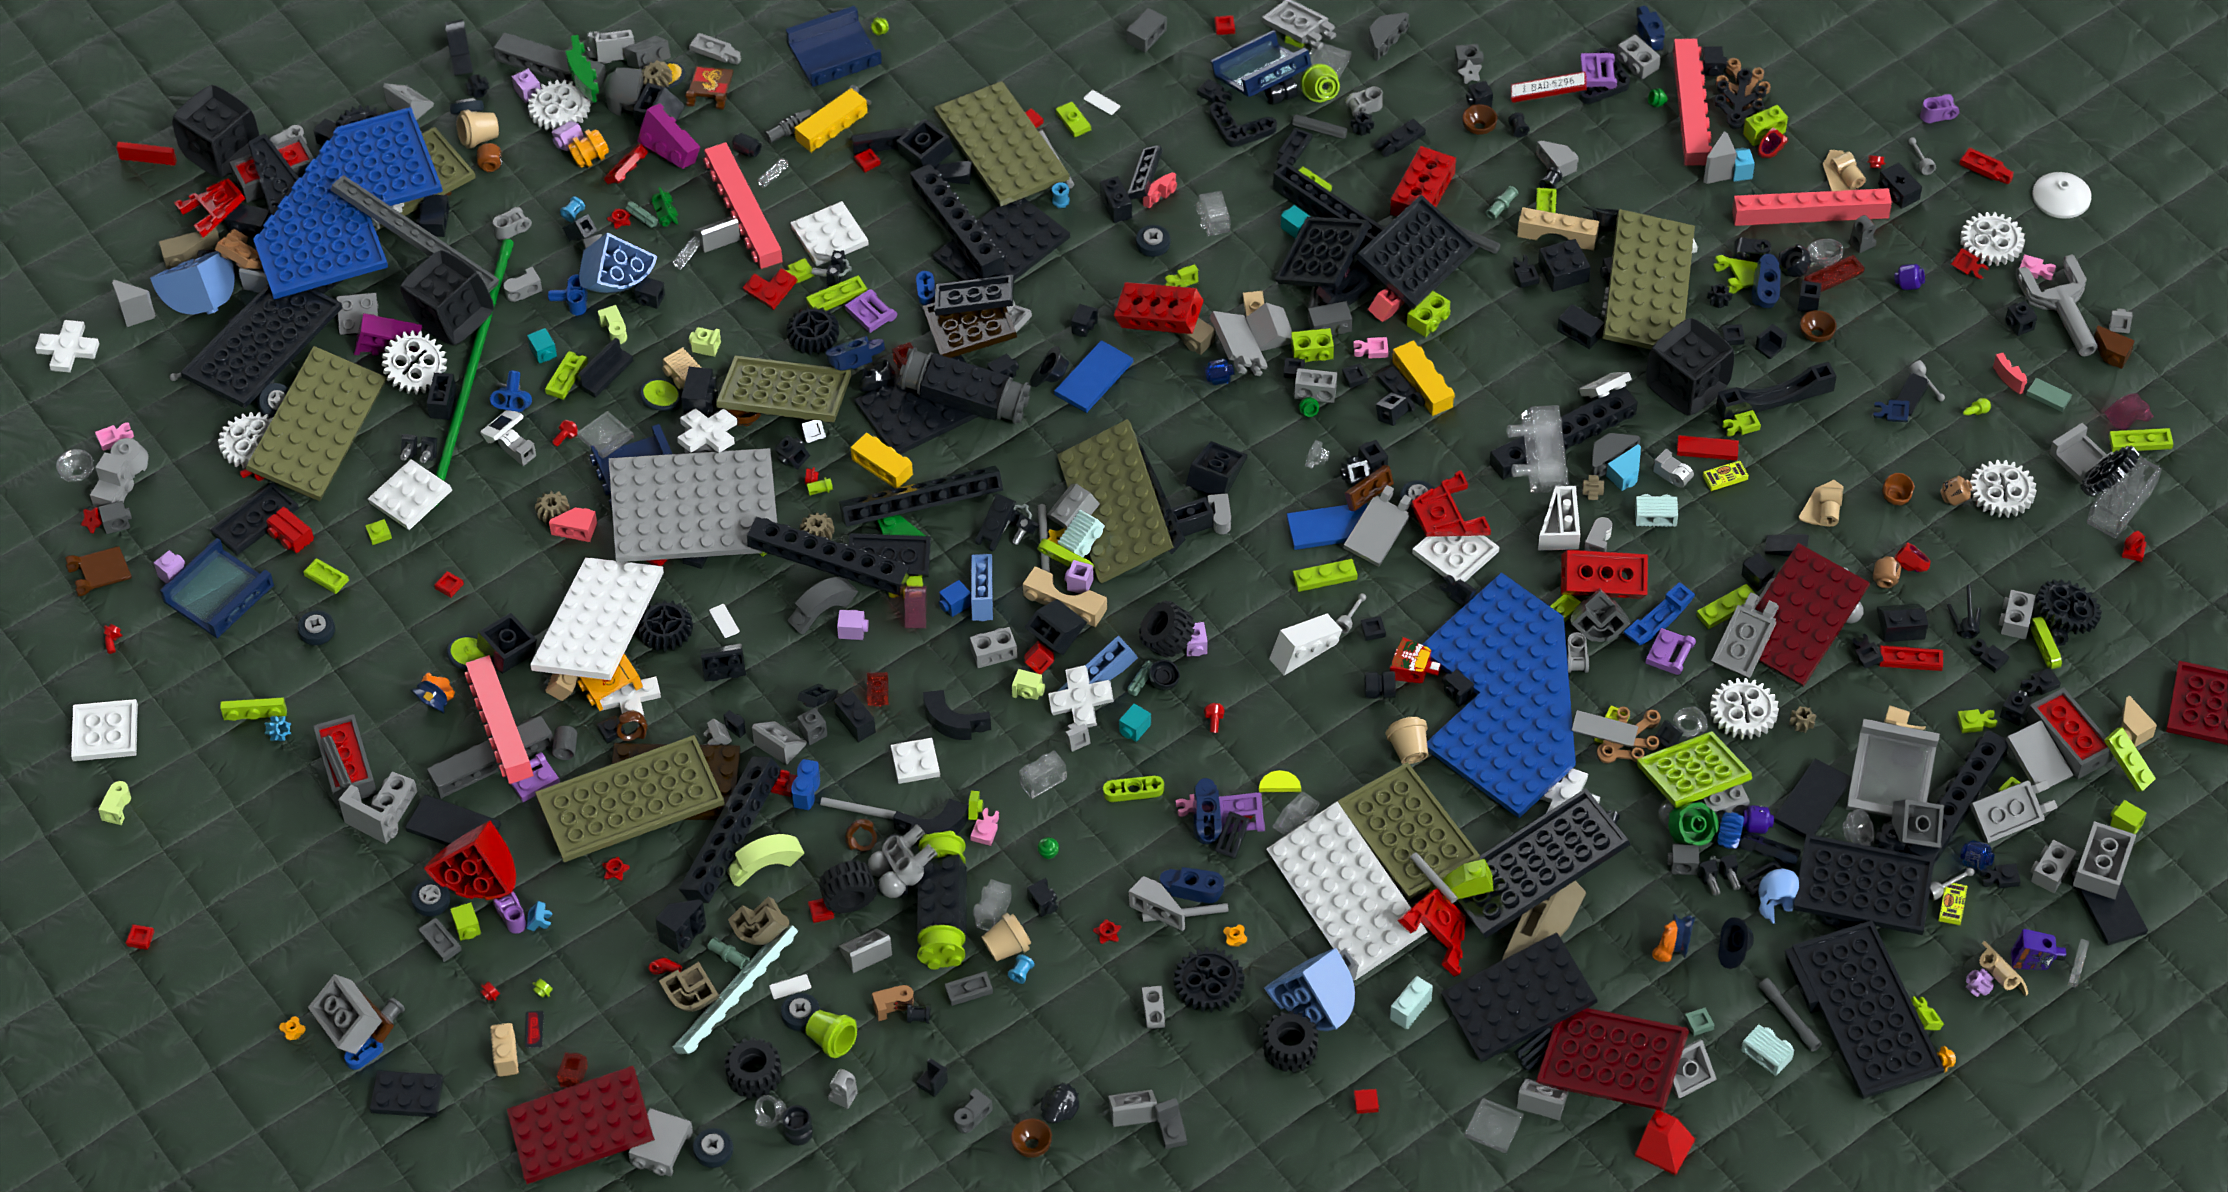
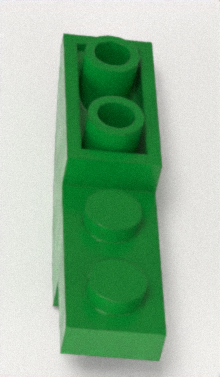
(581, 70)

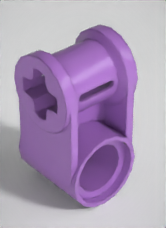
(1937, 109)
(510, 909)

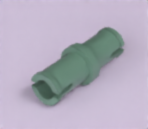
(1502, 202)
(728, 953)

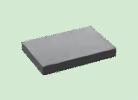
(2039, 755)

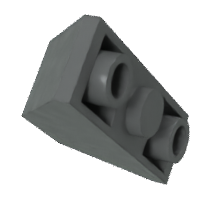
(1386, 32)
(1610, 448)

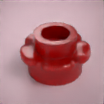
(1876, 161)
(811, 476)
(489, 991)

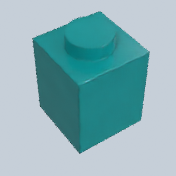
(1293, 220)
(542, 345)
(1134, 722)

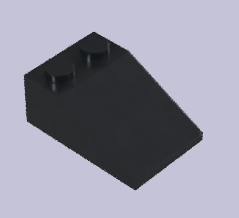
(1215, 469)

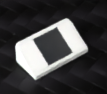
(501, 425)

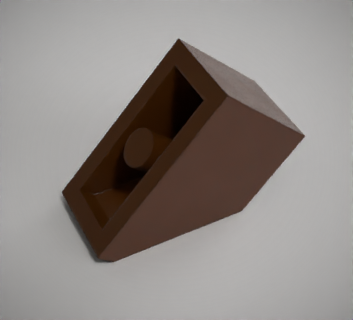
(2113, 347)

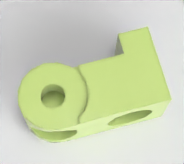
(612, 319)
(114, 802)

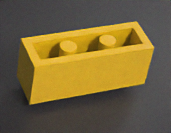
(881, 460)

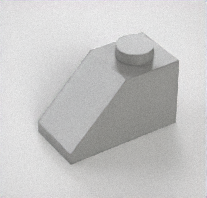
(1557, 156)

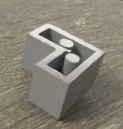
(113, 482)

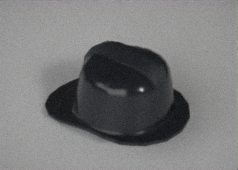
(1606, 217)
(1051, 368)
(1734, 942)

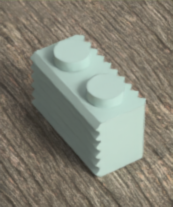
(1656, 510)
(1081, 534)
(1411, 1002)
(1767, 1049)

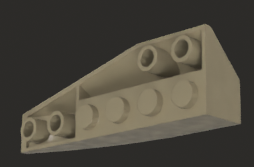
(1547, 918)

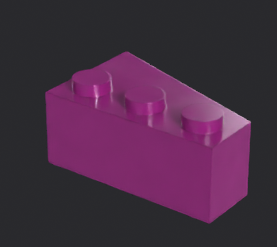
(666, 138)
(377, 332)

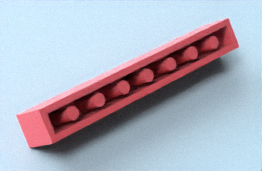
(1691, 101)
(742, 206)
(1811, 207)
(499, 720)

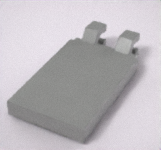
(1300, 23)
(1238, 342)
(1378, 527)
(1746, 637)
(2011, 810)

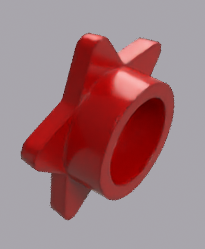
(620, 213)
(92, 519)
(615, 863)
(1107, 926)

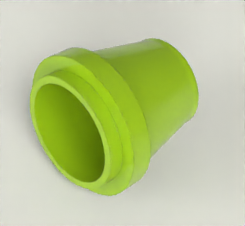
(1314, 78)
(832, 1032)

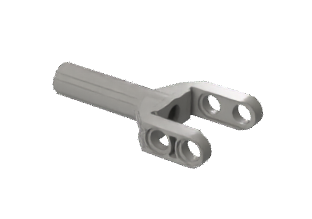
(2063, 300)

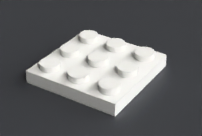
(829, 231)
(409, 494)
(1456, 554)
(104, 730)

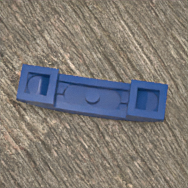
(1661, 616)

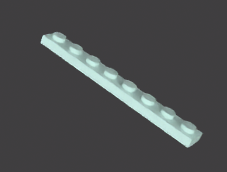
(731, 994)

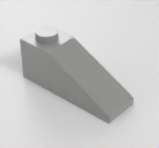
(1154, 900)

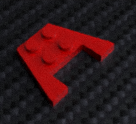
(217, 201)
(1440, 515)
(1443, 921)

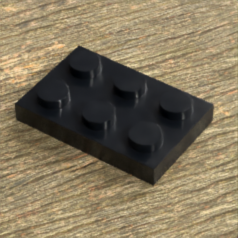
(407, 1094)

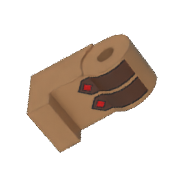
(892, 1000)

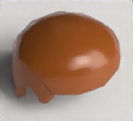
(1898, 489)

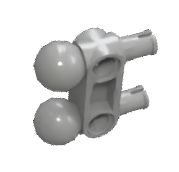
(898, 856)

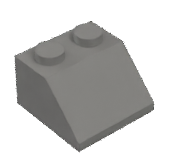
(1070, 503)

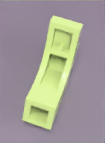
(763, 852)

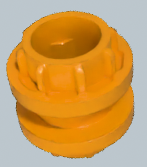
(588, 148)

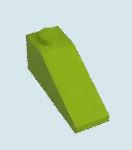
(1469, 879)

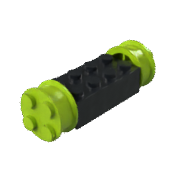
(942, 902)

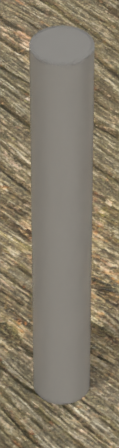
(1434, 878)

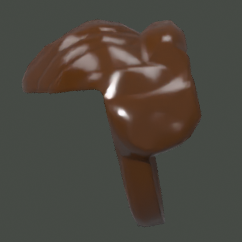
(632, 716)
(851, 841)

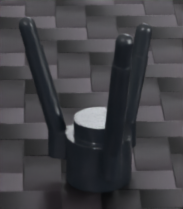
(1968, 627)

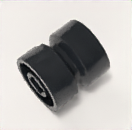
(1283, 90)
(1380, 684)
(797, 1125)

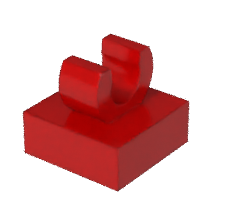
(784, 784)

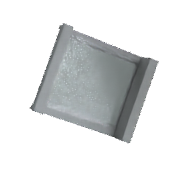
(1891, 766)

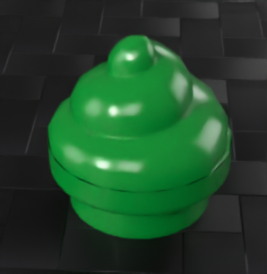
(1657, 98)
(1309, 406)
(1048, 847)

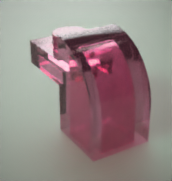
(2127, 410)
(915, 606)

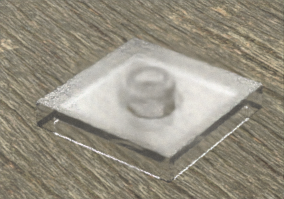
(1332, 57)
(605, 434)
(1494, 1125)

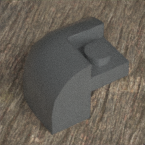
(623, 89)
(1599, 617)

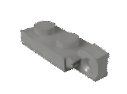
(715, 49)

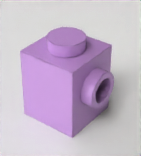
(525, 84)
(565, 133)
(168, 566)
(1079, 577)
(852, 624)
(1198, 643)

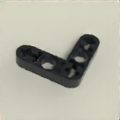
(1599, 94)
(1235, 131)

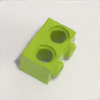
(1761, 123)
(1429, 314)
(1312, 345)

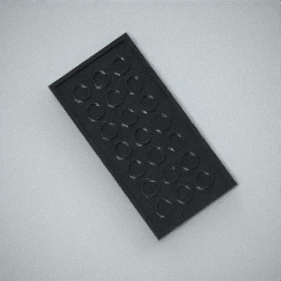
(260, 344)
(1544, 860)
(1868, 1010)

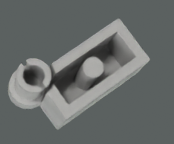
(610, 46)

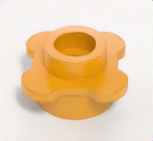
(1235, 940)
(292, 1034)
(1946, 1057)

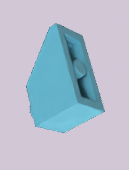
(1743, 165)
(1625, 468)

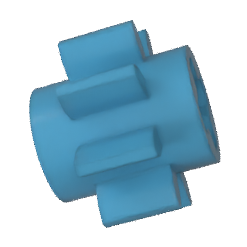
(277, 728)

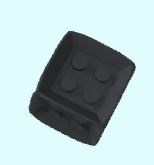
(214, 129)
(447, 297)
(1690, 366)

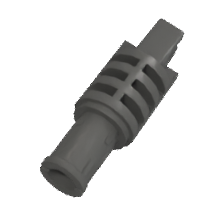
(787, 126)

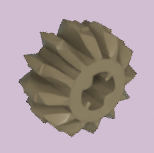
(657, 74)
(551, 506)
(818, 525)

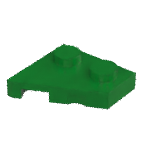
(897, 526)

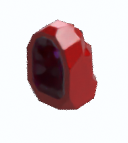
(1771, 143)
(1912, 558)

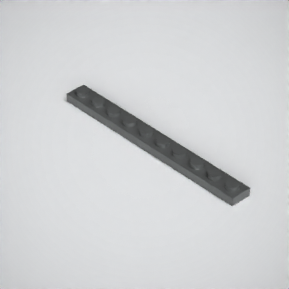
(401, 225)

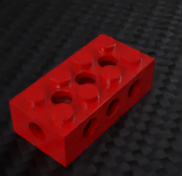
(1427, 163)
(1158, 308)
(1613, 564)

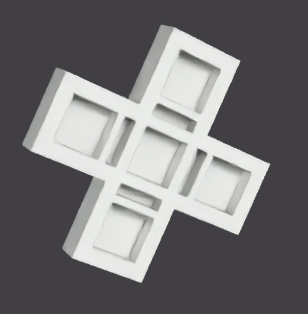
(67, 346)
(707, 430)
(1081, 697)
(629, 699)
(1570, 785)

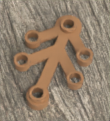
(1733, 68)
(1647, 722)

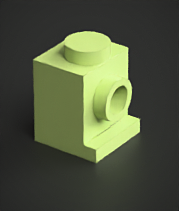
(705, 341)
(1027, 685)

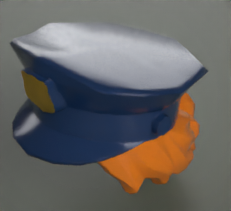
(434, 691)
(1674, 938)

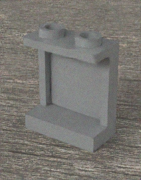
(2077, 452)
(366, 819)
(662, 1152)

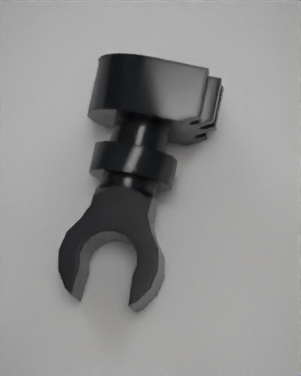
(2058, 636)

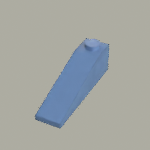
(982, 587)
(1109, 662)

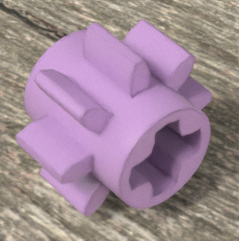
(1979, 982)

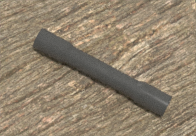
(1804, 1032)

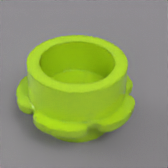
(879, 26)
(542, 988)

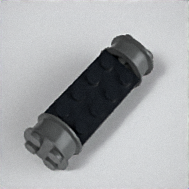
(964, 386)

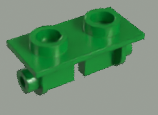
(662, 203)

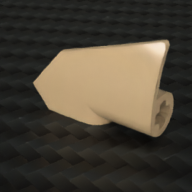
(1842, 171)
(1823, 505)
(1899, 717)
(2001, 970)

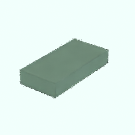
(2049, 394)

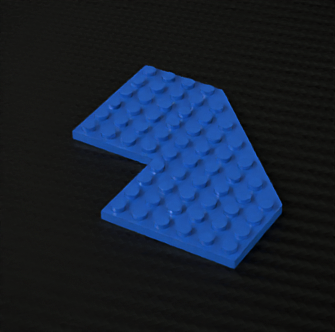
(323, 237)
(1519, 726)

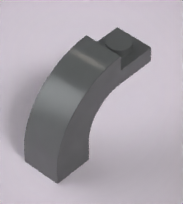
(818, 599)

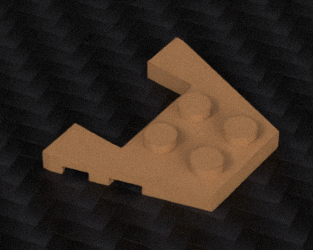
(236, 249)

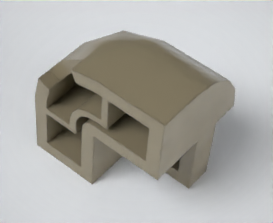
(760, 925)
(689, 989)

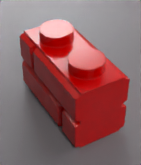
(289, 530)

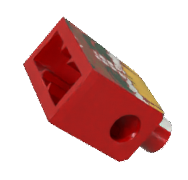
(1413, 662)

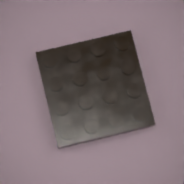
(969, 330)

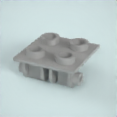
(353, 310)

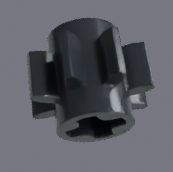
(477, 86)
(1362, 123)
(1719, 296)

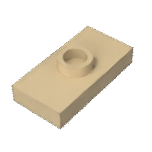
(1252, 301)

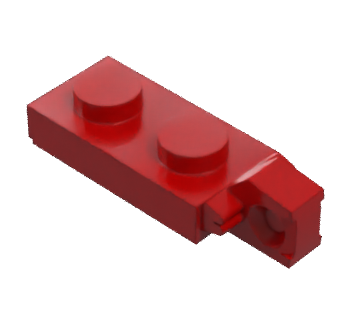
(626, 164)
(1986, 166)

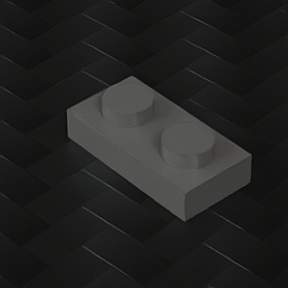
(439, 939)
(968, 988)
(1173, 1132)

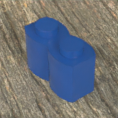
(805, 784)

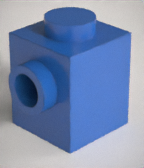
(955, 598)

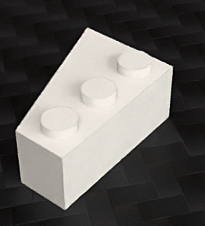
(1561, 523)
(1304, 642)

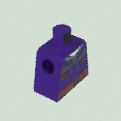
(2035, 951)

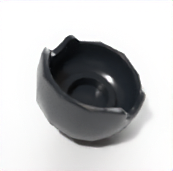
(1164, 675)

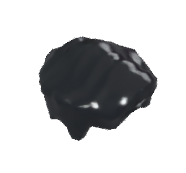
(1794, 261)
(877, 377)
(1059, 1103)

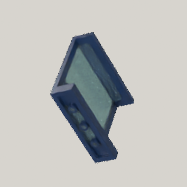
(1259, 64)
(215, 589)

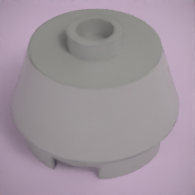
(134, 453)

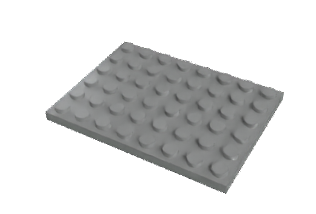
(689, 503)

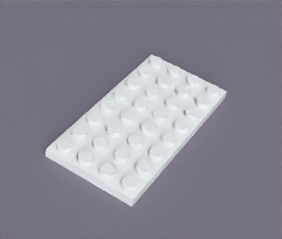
(597, 618)
(1344, 888)

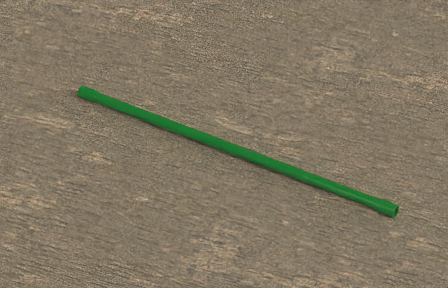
(504, 255)

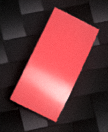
(1161, 187)
(2010, 375)

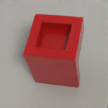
(1039, 657)

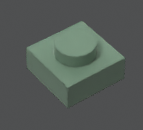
(1699, 1021)

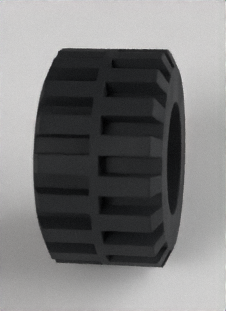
(1166, 629)
(847, 887)
(749, 1053)
(1290, 1056)

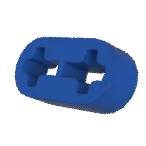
(929, 287)
(365, 1054)

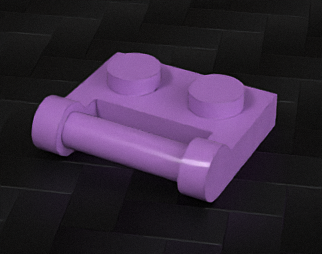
(1592, 66)
(866, 314)
(1664, 648)
(542, 778)
(1244, 805)

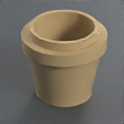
(476, 127)
(1409, 739)
(1006, 938)

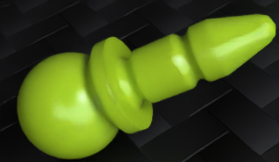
(1978, 407)

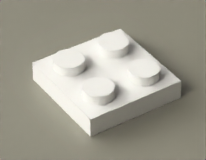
(1603, 385)
(915, 760)

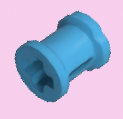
(1060, 193)
(572, 209)
(1020, 969)

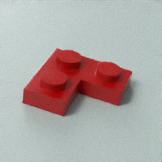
(770, 292)

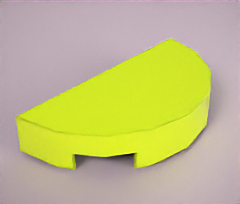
(1280, 782)

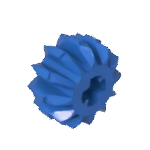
(1730, 830)

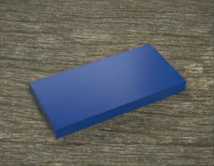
(1093, 376)
(1322, 526)

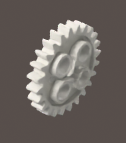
(558, 105)
(1992, 238)
(399, 351)
(242, 438)
(2016, 485)
(1761, 705)

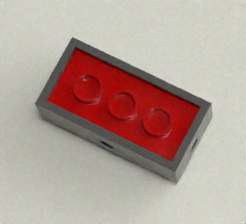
(245, 174)
(2072, 732)
(353, 755)

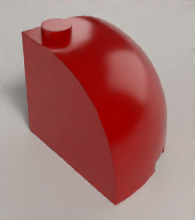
(475, 865)

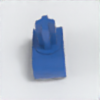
(574, 295)
(511, 394)

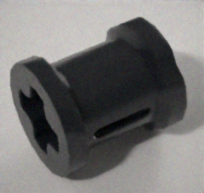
(1519, 124)
(1552, 177)
(918, 1013)

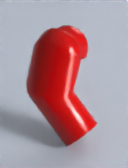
(663, 965)

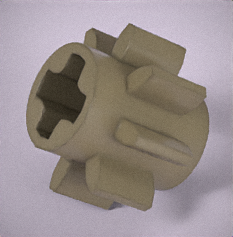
(1593, 487)
(1802, 719)

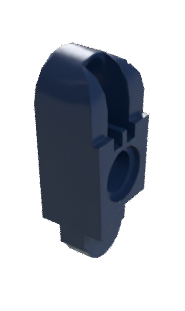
(1650, 28)
(1766, 269)
(854, 353)
(1206, 794)
(1206, 885)

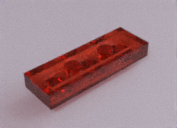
(1837, 273)

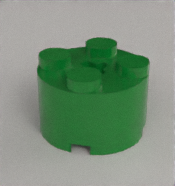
(1682, 820)

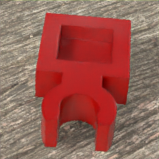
(1968, 262)

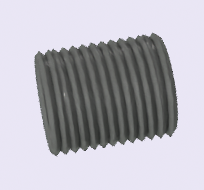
(564, 742)

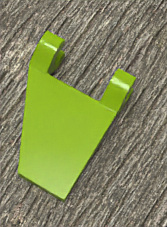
(1743, 271)

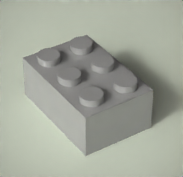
(2104, 860)
(345, 1014)

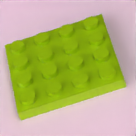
(1694, 769)

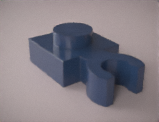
(1896, 410)

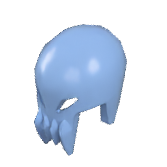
(1778, 887)

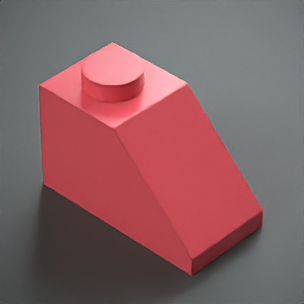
(1385, 304)
(574, 524)

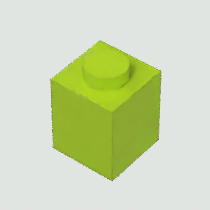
(2127, 817)
(465, 921)

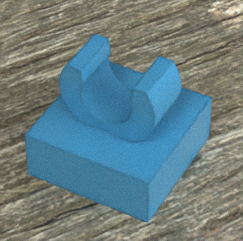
(536, 917)

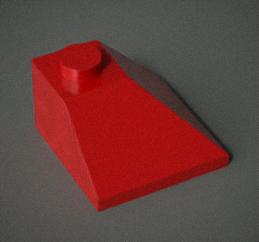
(1665, 1142)

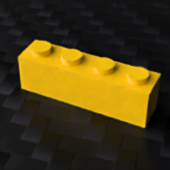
(831, 120)
(1423, 377)

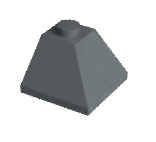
(1918, 822)

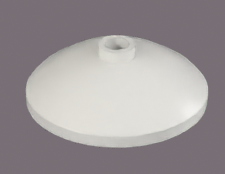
(2061, 195)

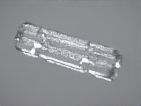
(773, 172)
(687, 252)

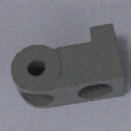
(1863, 232)
(973, 1113)

